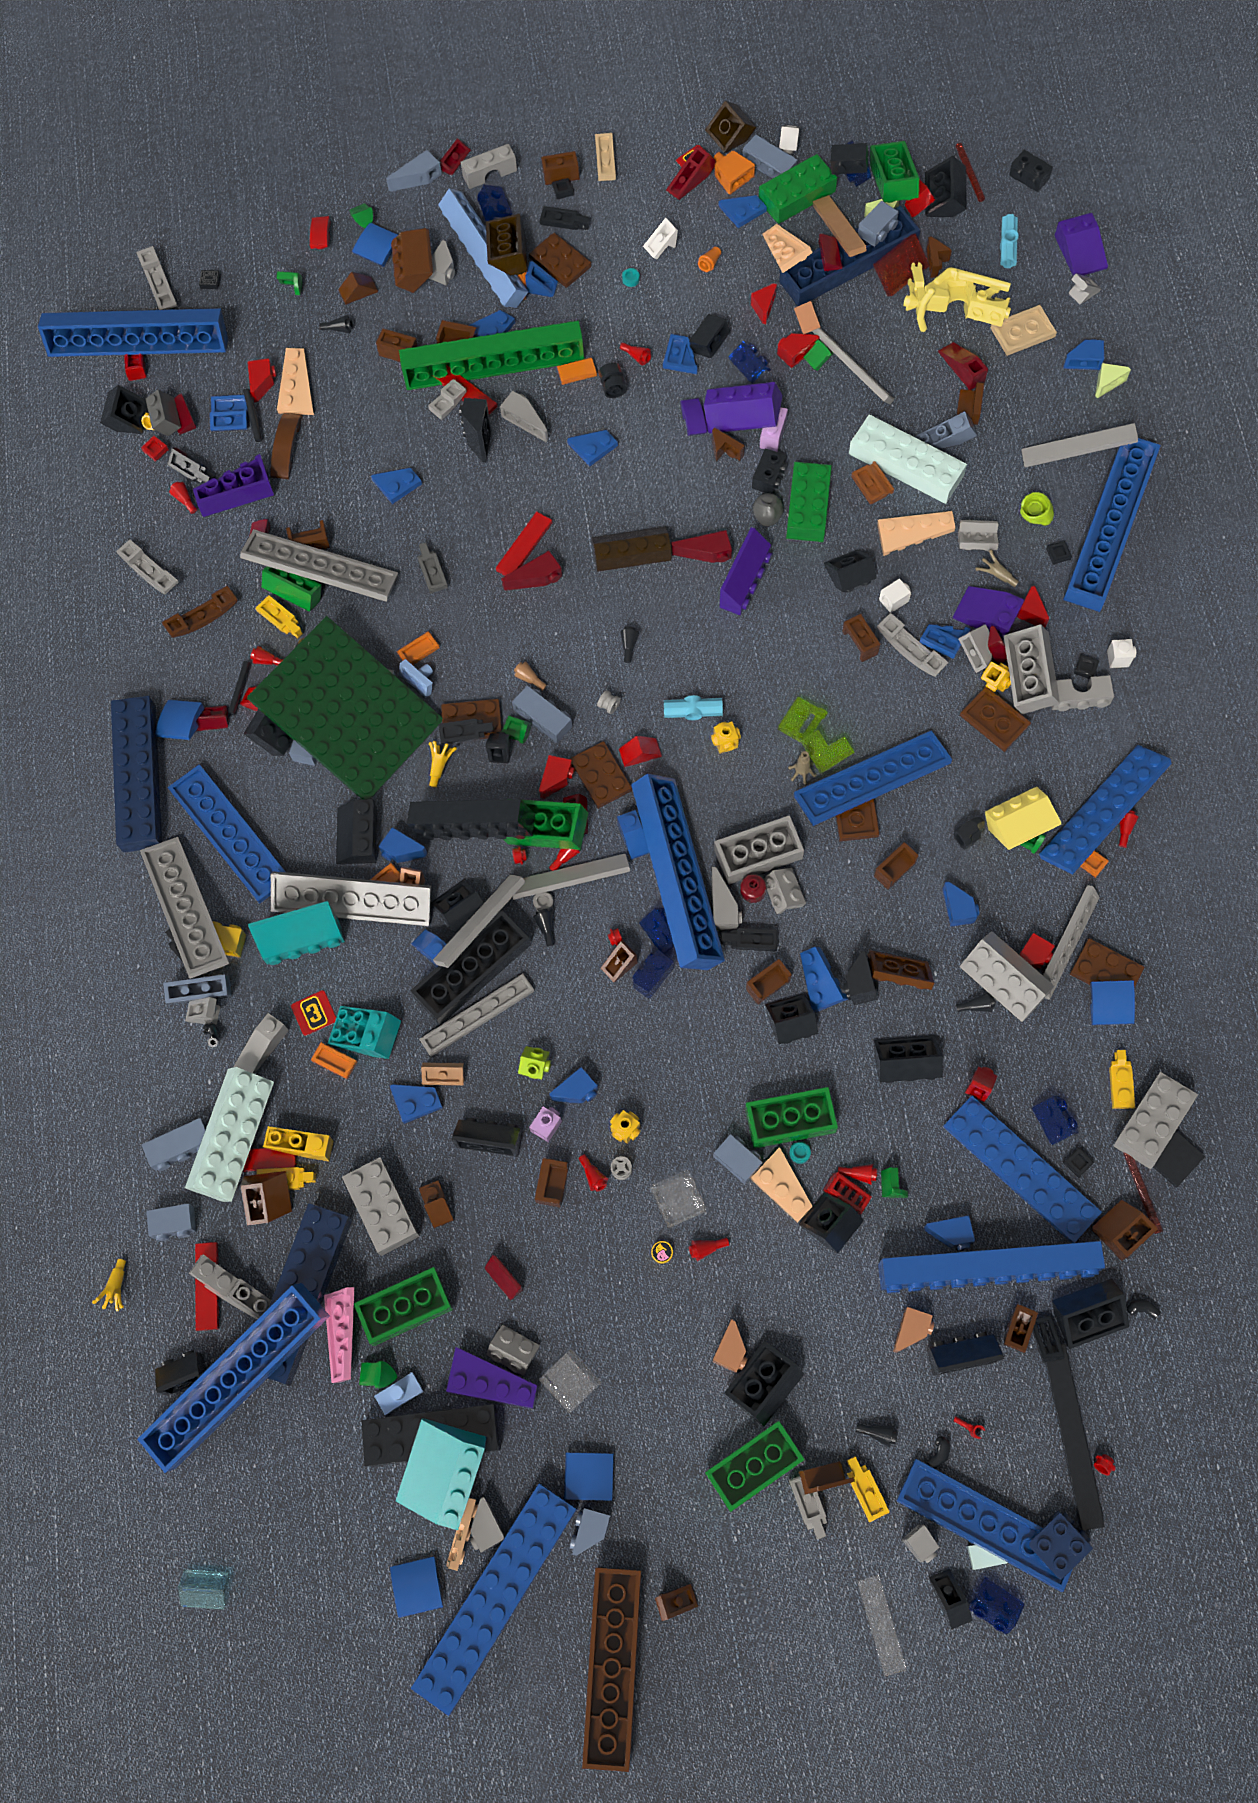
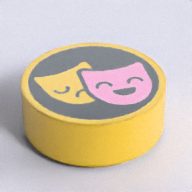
(662, 1252)

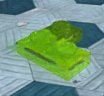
(824, 755)

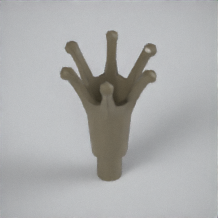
(998, 571)
(803, 767)

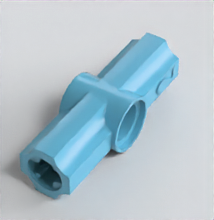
(1009, 241)
(693, 707)

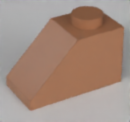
(913, 1328)
(731, 1350)

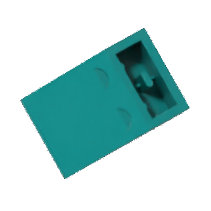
(365, 1031)

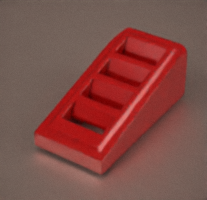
(135, 368)
(851, 1187)

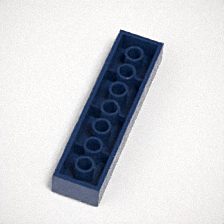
(809, 280)
(135, 773)
(312, 1264)

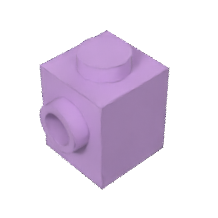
(546, 1123)

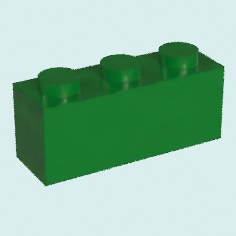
(292, 587)

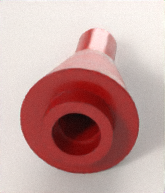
(640, 354)
(181, 493)
(262, 656)
(1126, 826)
(563, 856)
(863, 1173)
(595, 1178)
(701, 1248)

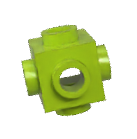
(534, 1062)

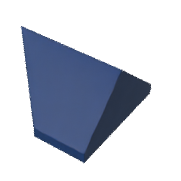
(539, 281)

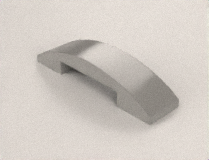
(156, 278)
(146, 568)
(909, 647)

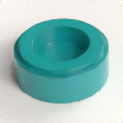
(630, 277)
(800, 1152)

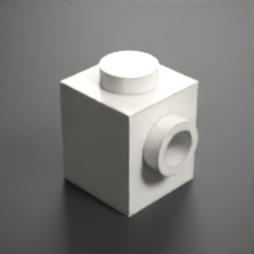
(895, 595)
(1121, 653)

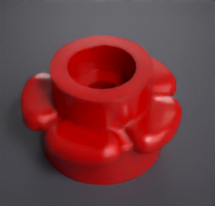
(519, 855)
(615, 937)
(1104, 1464)

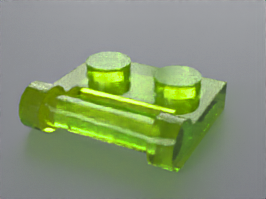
(798, 716)

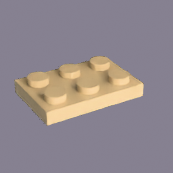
(1024, 330)

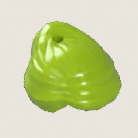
(1037, 509)

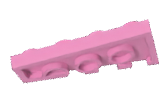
(339, 1332)

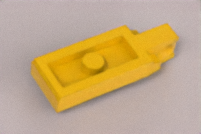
(279, 616)
(1121, 1082)
(295, 1176)
(866, 1490)

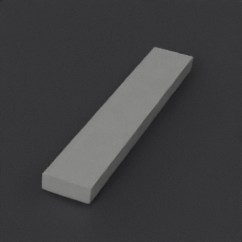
(853, 365)
(1079, 445)
(573, 875)
(479, 921)
(1071, 937)
(476, 1015)

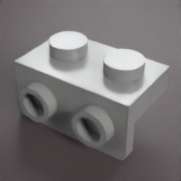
(978, 535)
(784, 890)
(512, 1350)

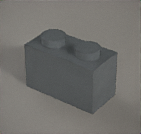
(163, 412)

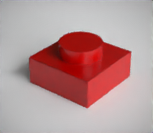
(154, 448)

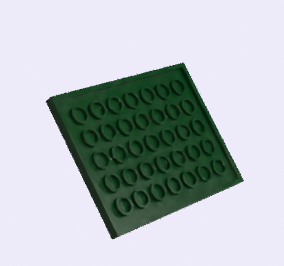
(345, 709)

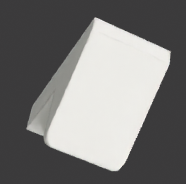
(662, 237)

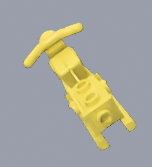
(957, 285)

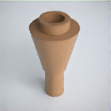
(526, 673)

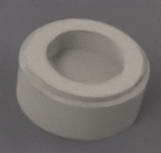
(543, 901)

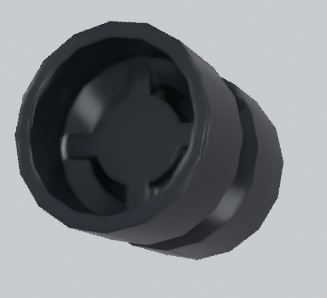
(612, 380)

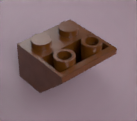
(265, 1197)
(1124, 1229)

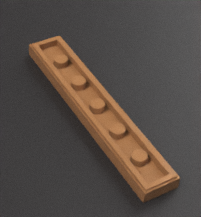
(839, 226)

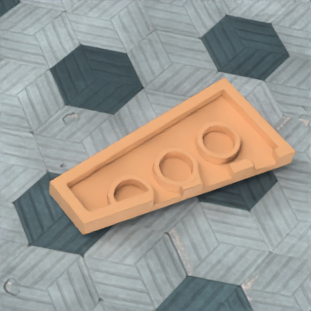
(785, 247)
(295, 385)
(909, 530)

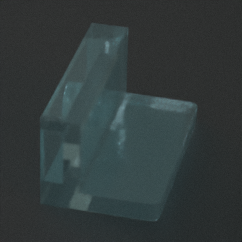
(203, 1589)

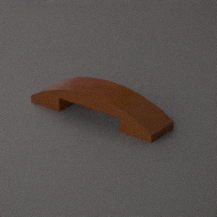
(283, 445)
(201, 615)

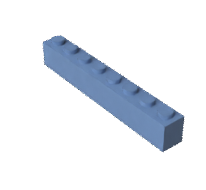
(473, 236)

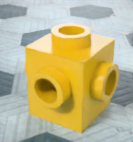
(997, 677)
(725, 737)
(628, 1133)

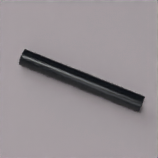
(252, 415)
(239, 688)

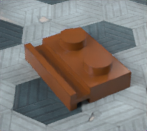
(872, 482)

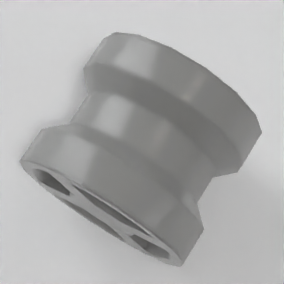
(609, 702)
(621, 1164)

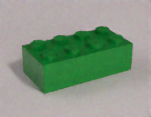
(894, 171)
(797, 188)
(808, 502)
(555, 825)
(791, 1117)
(403, 1306)
(754, 1466)

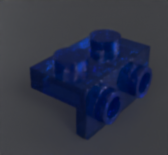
(493, 202)
(748, 361)
(658, 930)
(1055, 1119)
(996, 1606)

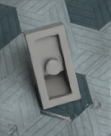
(1083, 288)
(203, 1011)

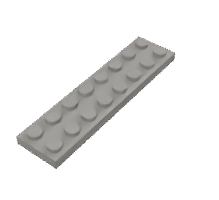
(319, 565)
(353, 897)
(184, 907)

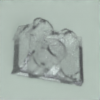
(678, 1198)
(570, 1381)

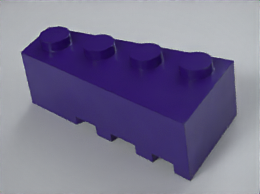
(234, 488)
(485, 1381)

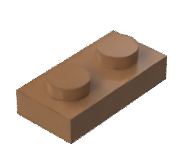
(442, 1073)

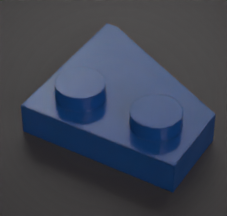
(743, 209)
(495, 323)
(679, 355)
(593, 445)
(396, 483)
(943, 639)
(415, 1101)

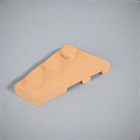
(782, 1186)
(456, 1553)

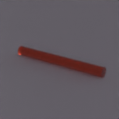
(969, 170)
(1142, 1192)

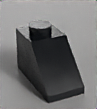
(498, 747)
(951, 1599)

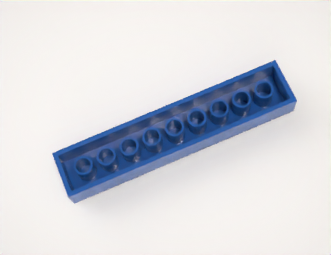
(133, 332)
(1111, 524)
(677, 873)
(990, 1266)
(233, 1377)
(493, 1599)

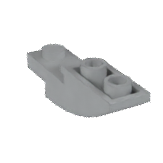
(230, 1288)

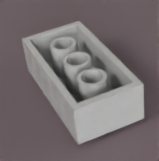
(1031, 669)
(758, 849)
(1006, 976)
(1155, 1120)
(380, 1206)

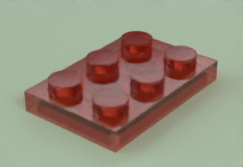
(895, 267)

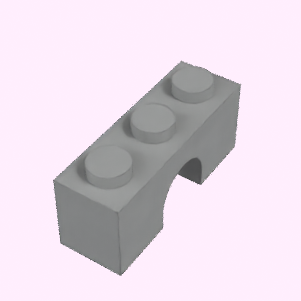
(477, 167)
(1098, 694)

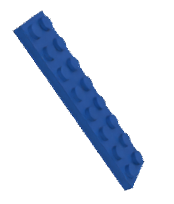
(872, 778)
(1105, 809)
(227, 831)
(1022, 1169)
(976, 1520)

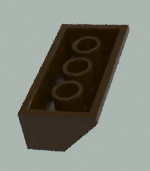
(507, 244)
(631, 548)

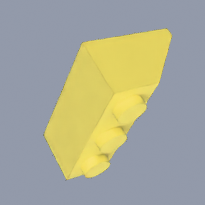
(1022, 818)

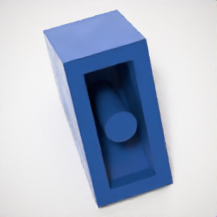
(1086, 355)
(632, 834)
(400, 847)
(959, 905)
(429, 945)
(575, 1089)
(953, 1232)

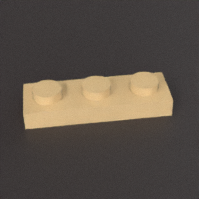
(605, 157)

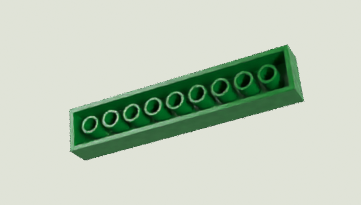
(493, 354)

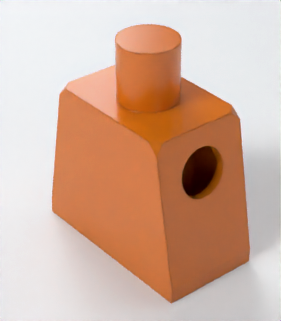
(733, 170)

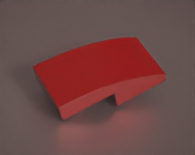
(319, 232)

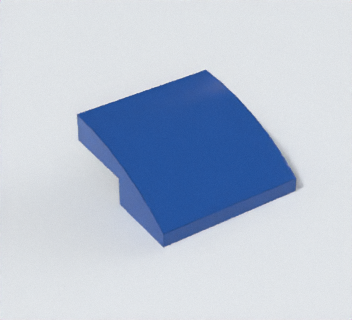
(374, 244)
(228, 413)
(178, 719)
(1112, 1002)
(588, 1476)
(416, 1587)

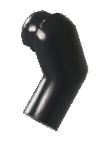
(214, 1034)
(1143, 1305)
(943, 1451)

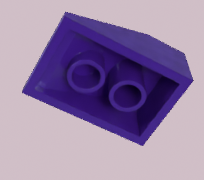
(1081, 244)
(989, 607)

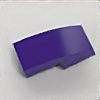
(693, 416)

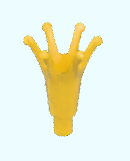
(438, 761)
(113, 1286)

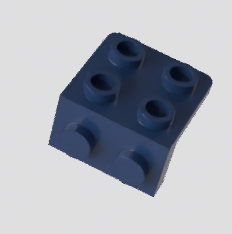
(1061, 1544)

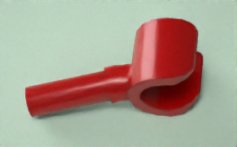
(971, 1428)

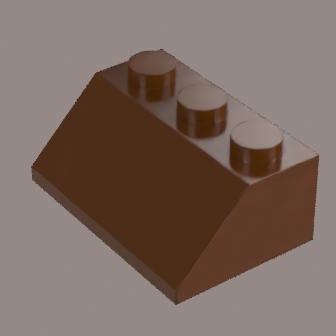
(412, 259)

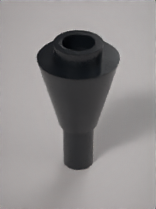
(341, 324)
(629, 637)
(544, 921)
(981, 1003)
(882, 1434)

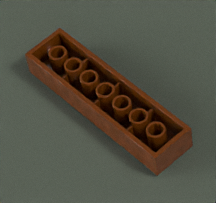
(612, 1669)

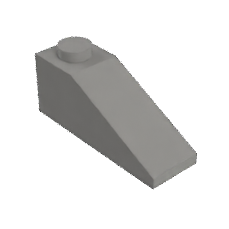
(521, 413)
(724, 905)
(261, 1044)

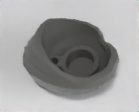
(768, 509)

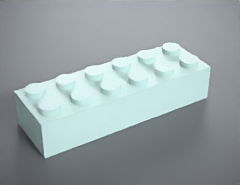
(907, 459)
(229, 1135)

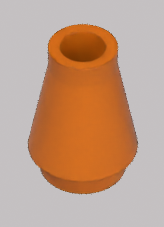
(709, 259)

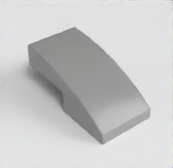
(449, 398)

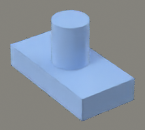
(417, 678)
(399, 1394)

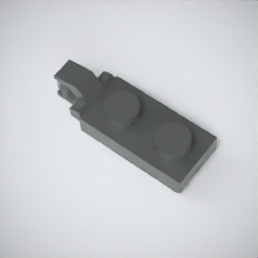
(431, 569)

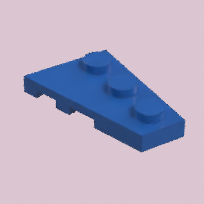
(820, 982)

